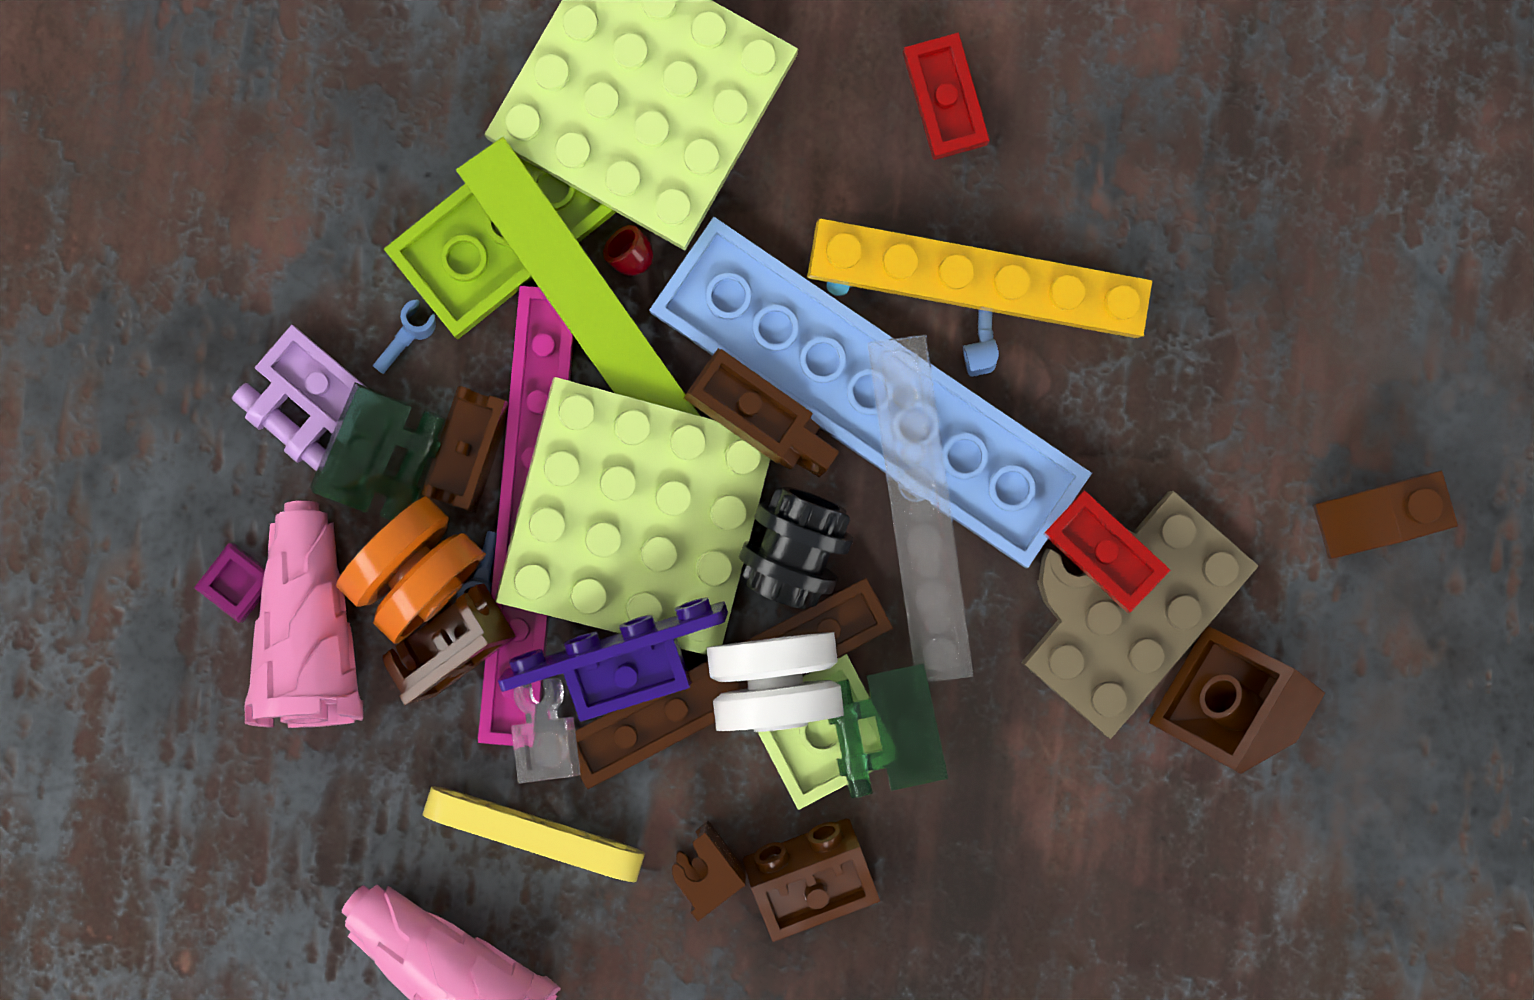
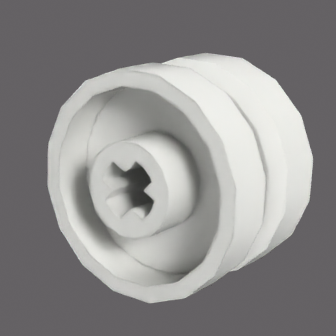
(776, 687)

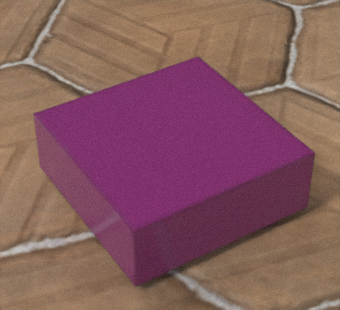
(233, 582)

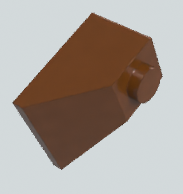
(1236, 702)

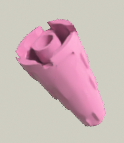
(302, 636)
(434, 957)

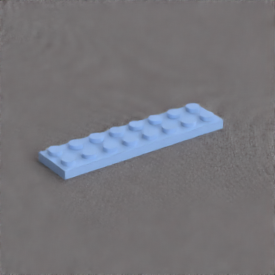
(816, 351)

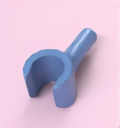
(405, 336)
(982, 356)
(484, 570)

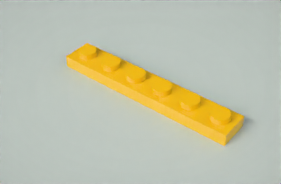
(979, 278)

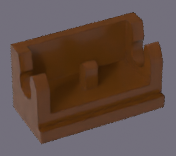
(466, 449)
(448, 646)
(711, 876)

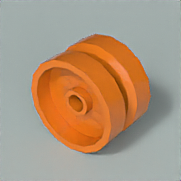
(408, 565)

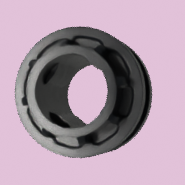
(796, 548)

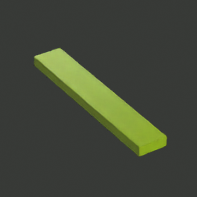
(569, 278)

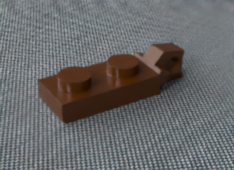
(760, 414)

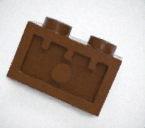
(810, 879)

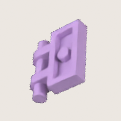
(308, 378)

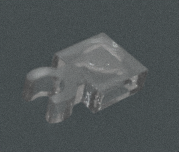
(544, 744)

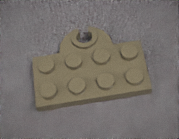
(1114, 659)

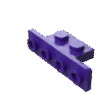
(621, 668)

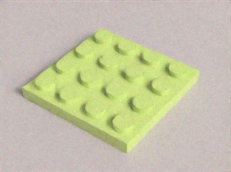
(643, 104)
(630, 513)

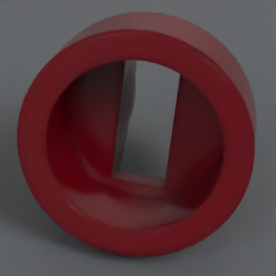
(629, 251)

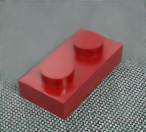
(945, 96)
(1106, 552)

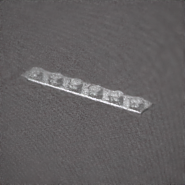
(921, 506)

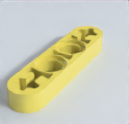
(533, 834)

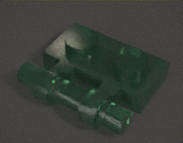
(362, 448)
(905, 730)

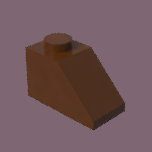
(1385, 515)

